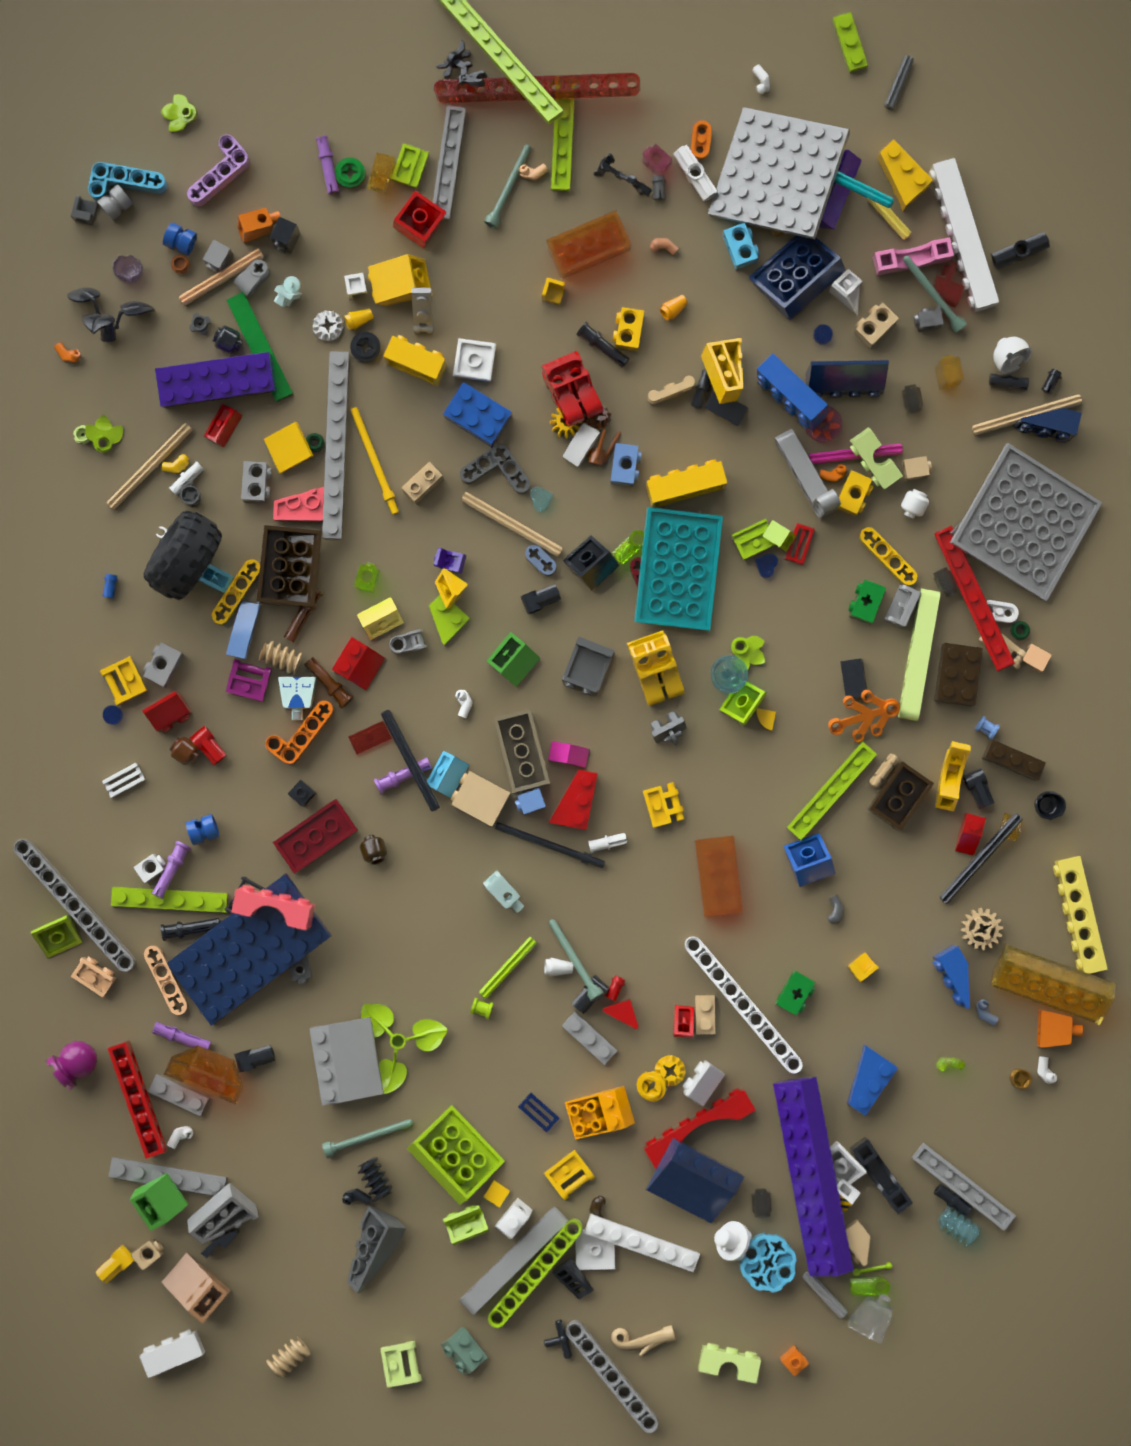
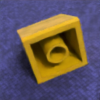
(396, 277)

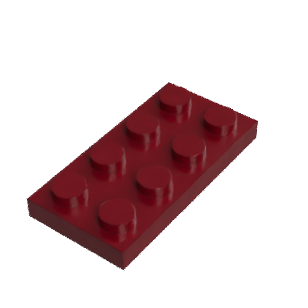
(315, 836)

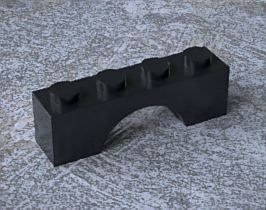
(881, 1175)

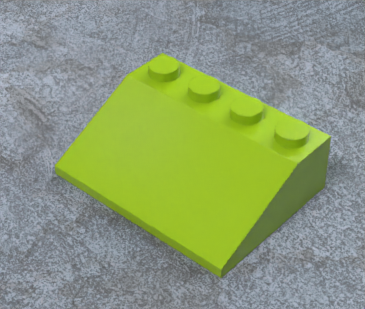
(455, 1155)

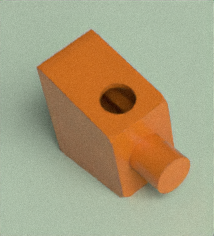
(256, 224)
(1056, 1029)

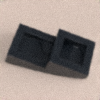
(224, 1240)

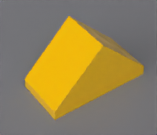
(450, 587)

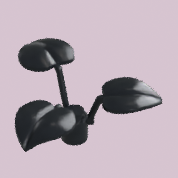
(105, 323)

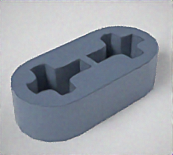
(537, 563)

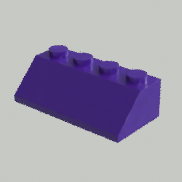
(849, 166)

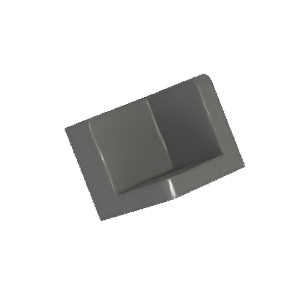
(84, 210)

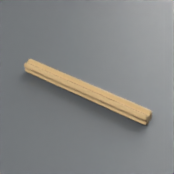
(1012, 419)
(149, 466)
(512, 524)

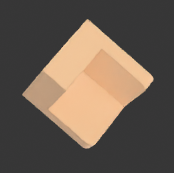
(1036, 658)

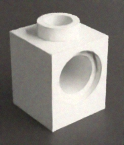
(142, 871)

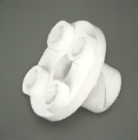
(732, 1241)

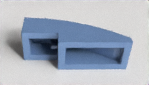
(243, 630)

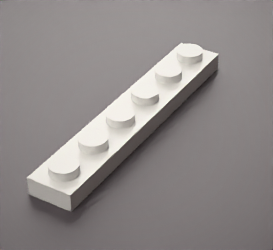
(641, 1242)

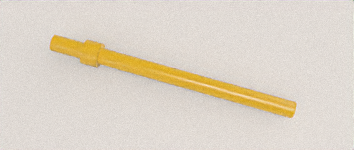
(388, 494)

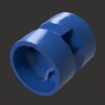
(178, 238)
(202, 830)

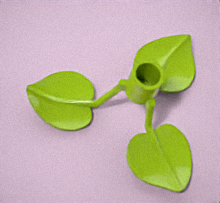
(427, 1035)

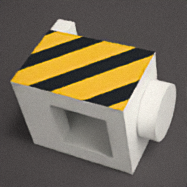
(847, 1194)

